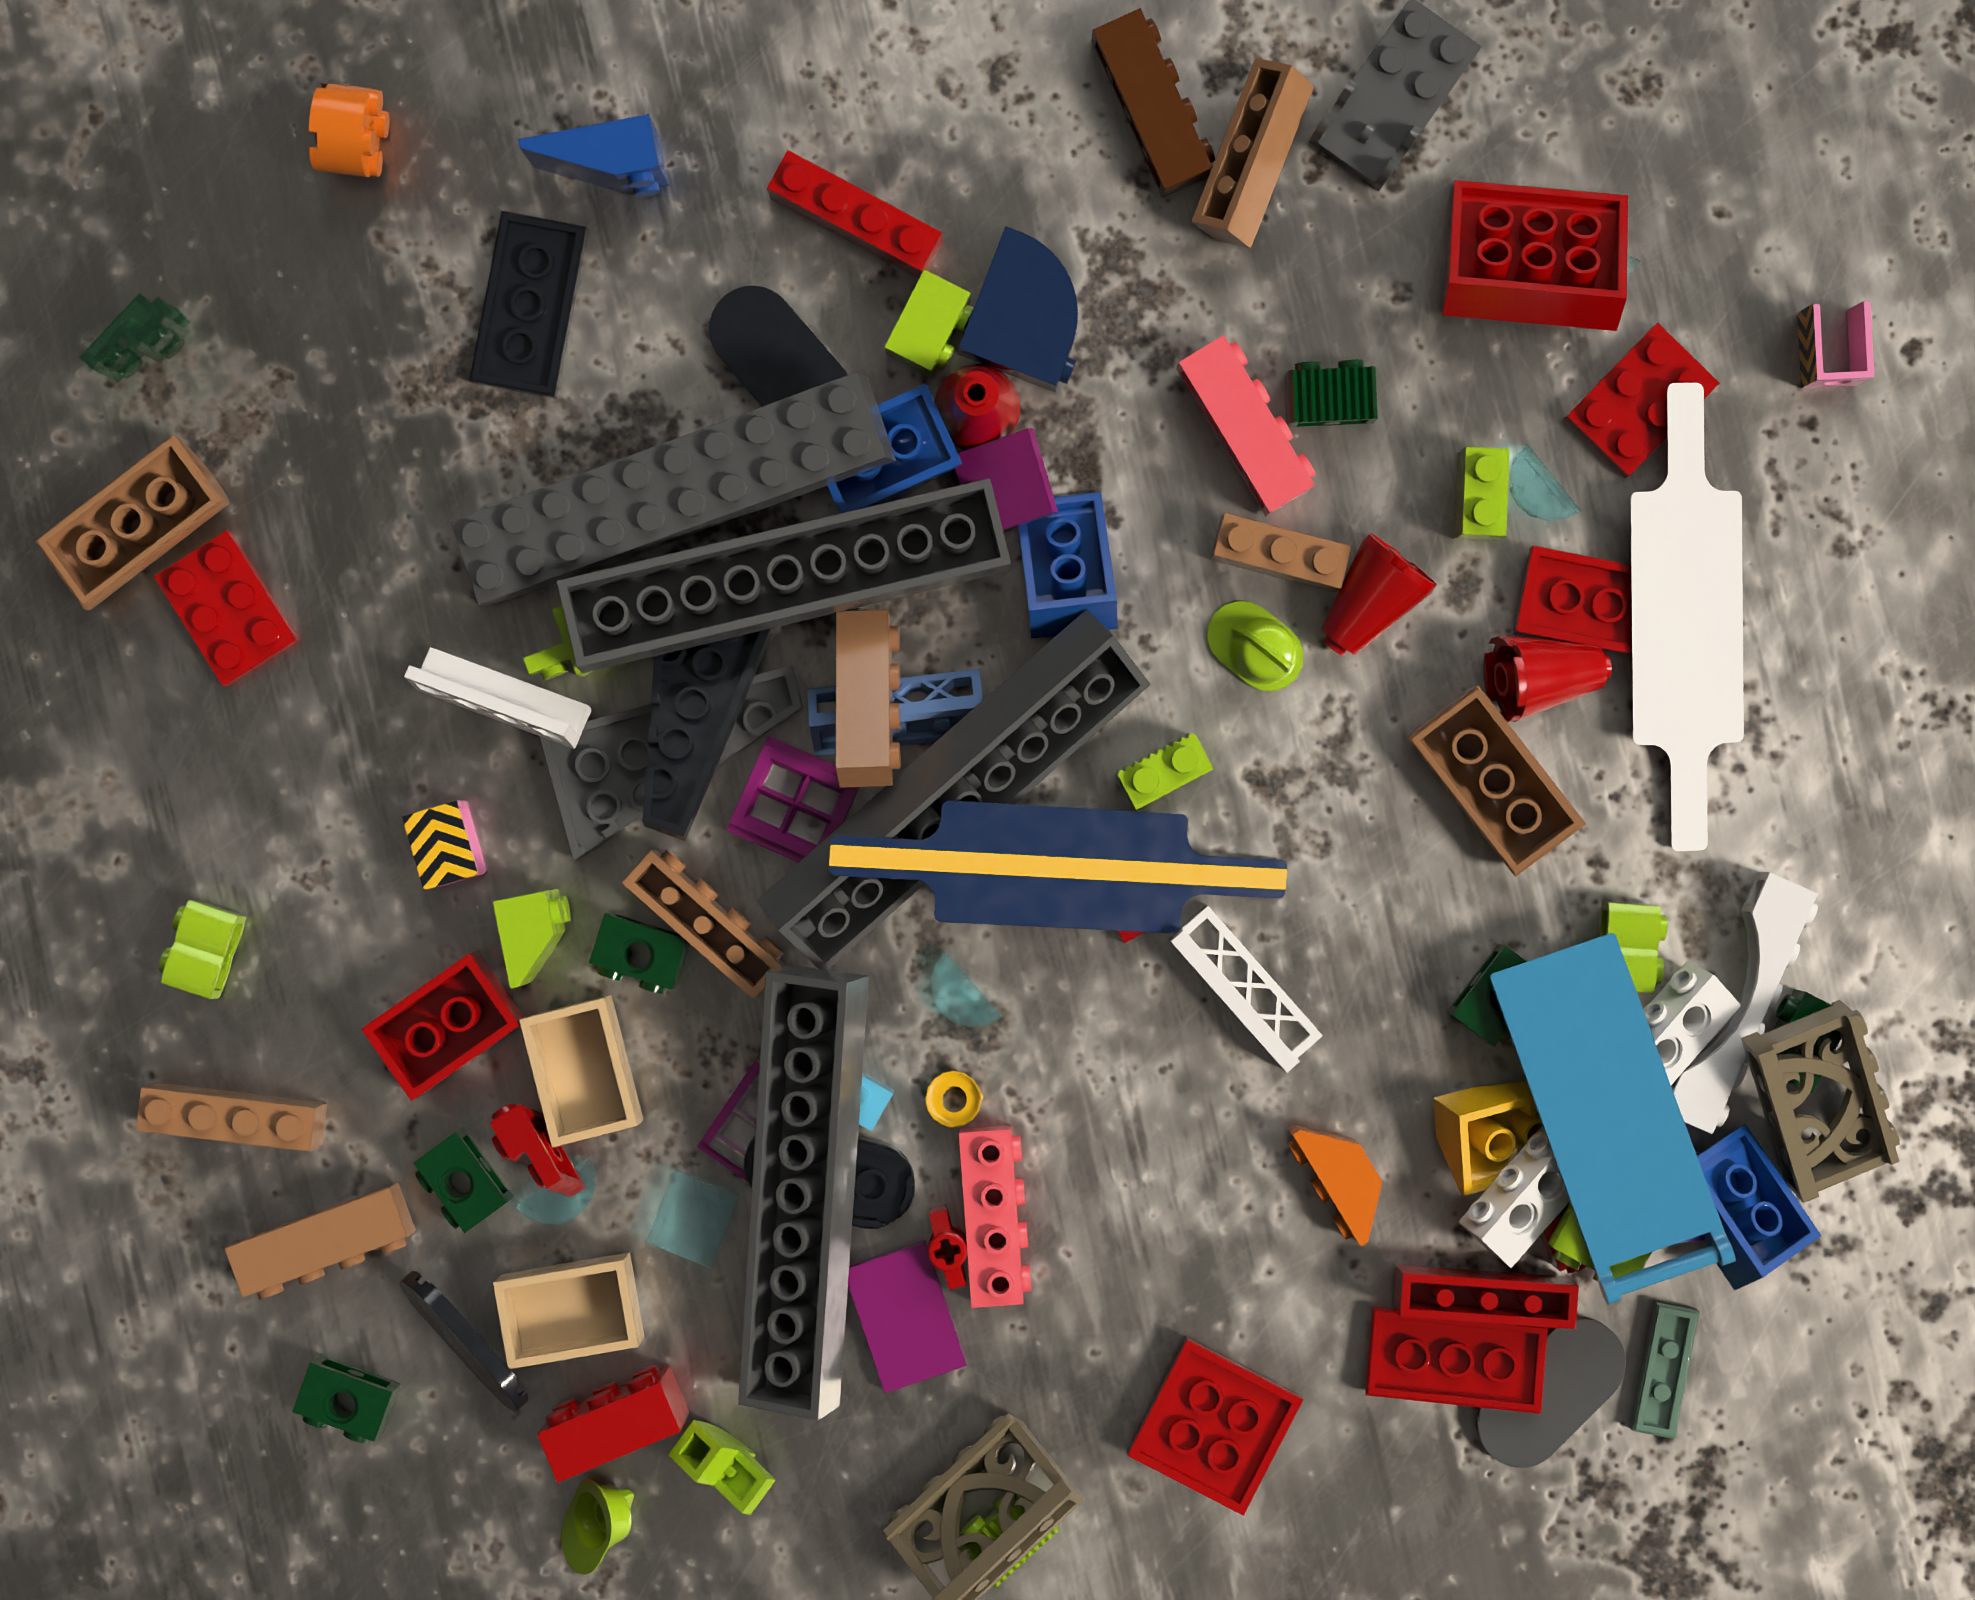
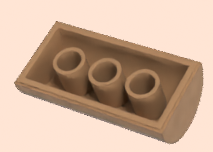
(132, 521)
(1496, 780)

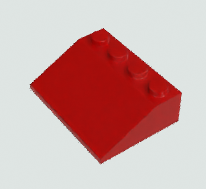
(1536, 255)

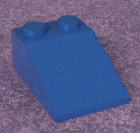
(611, 154)
(920, 449)
(1068, 566)
(1754, 1208)

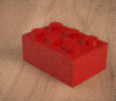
(444, 1025)
(613, 1422)

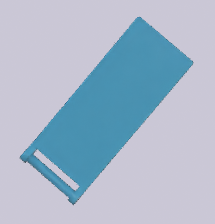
(1609, 1113)

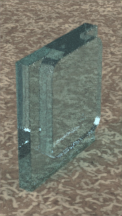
(692, 1218)

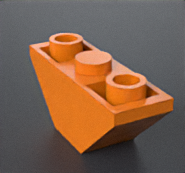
(1341, 1176)

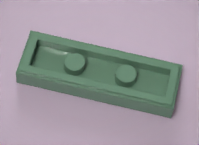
(1664, 1369)

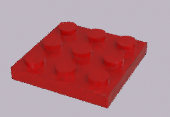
(1214, 1426)

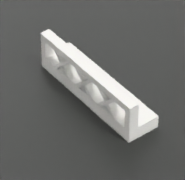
(500, 697)
(1234, 1000)

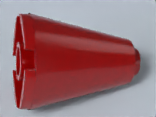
(981, 421)
(1373, 596)
(1541, 674)

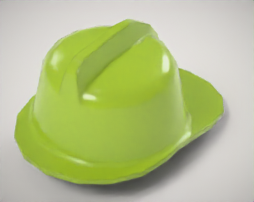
(1255, 646)
(593, 1523)

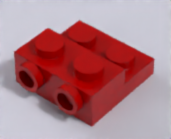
(525, 1140)

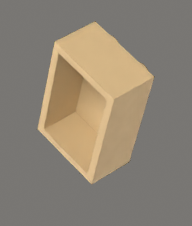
(581, 1071)
(568, 1310)

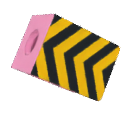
(1859, 344)
(445, 844)

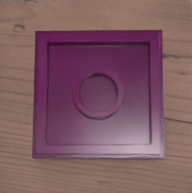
(1015, 475)

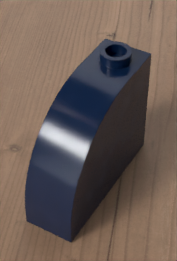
(1024, 314)

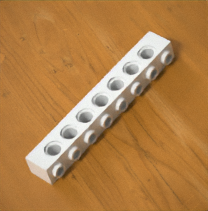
(1530, 1188)

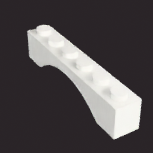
(1773, 922)

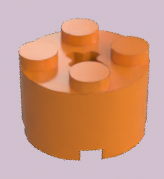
(347, 129)

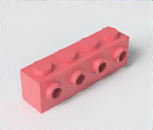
(1245, 425)
(991, 1215)

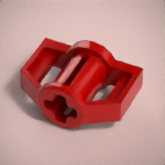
(947, 1247)

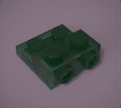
(139, 330)

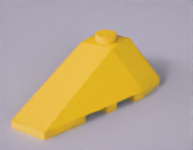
(1484, 1131)

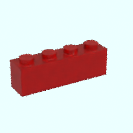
(854, 214)
(1485, 1296)

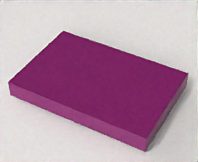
(905, 1317)

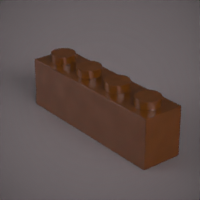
(1152, 102)

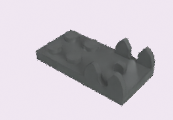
(1394, 94)

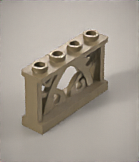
(1774, 1071)
(1042, 1513)

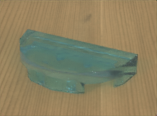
(1537, 489)
(959, 997)
(558, 1208)

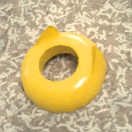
(935, 1095)

